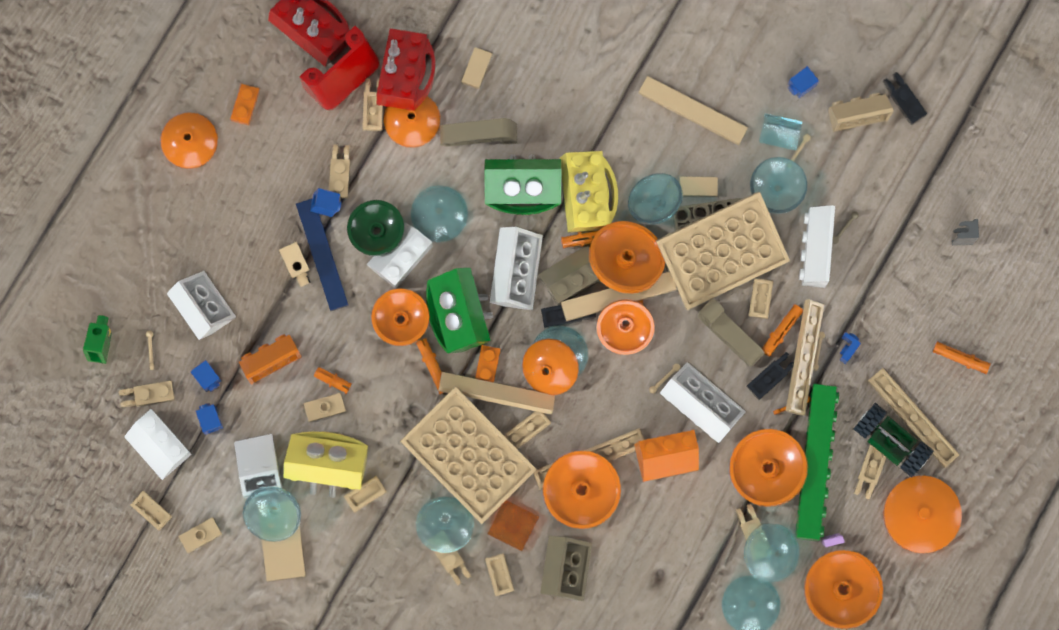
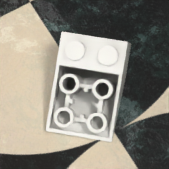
(257, 464)

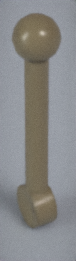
(854, 215)

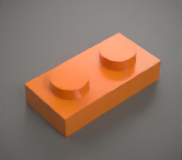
(245, 104)
(487, 363)

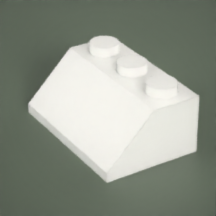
(403, 259)
(201, 304)
(157, 444)

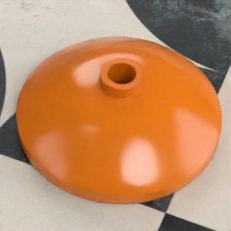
(414, 131)
(191, 152)
(396, 304)
(625, 338)
(559, 361)

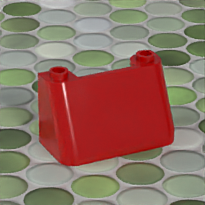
(343, 76)

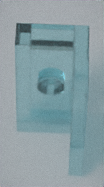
(780, 132)

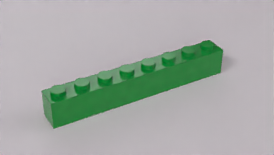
(818, 454)

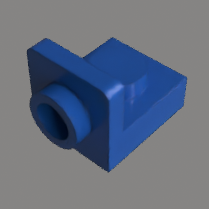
(848, 351)

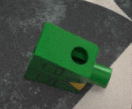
(98, 340)

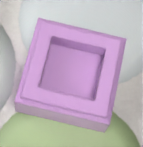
(831, 540)

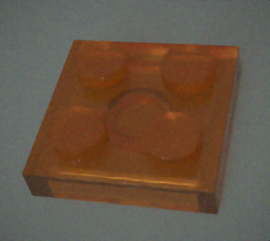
(513, 525)

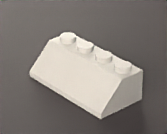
(817, 246)
(516, 268)
(702, 402)

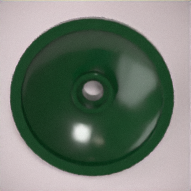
(373, 216)

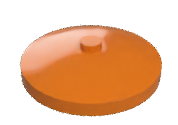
(626, 257)
(768, 467)
(581, 489)
(922, 514)
(843, 589)

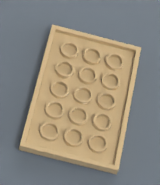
(722, 250)
(468, 455)

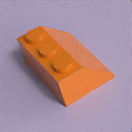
(269, 358)
(668, 455)

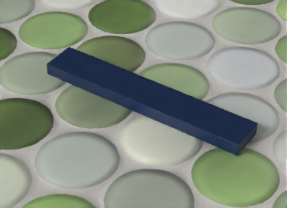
(322, 256)

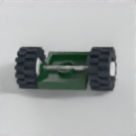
(893, 440)

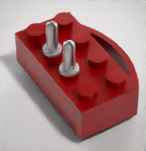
(312, 27)
(404, 70)

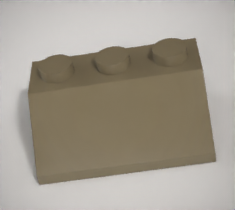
(569, 276)
(566, 568)

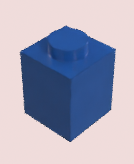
(802, 82)
(325, 202)
(206, 376)
(209, 418)

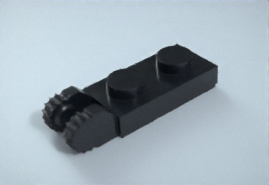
(905, 99)
(554, 316)
(769, 377)

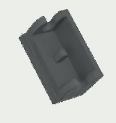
(966, 235)

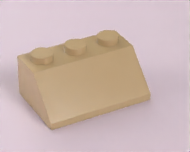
(860, 112)

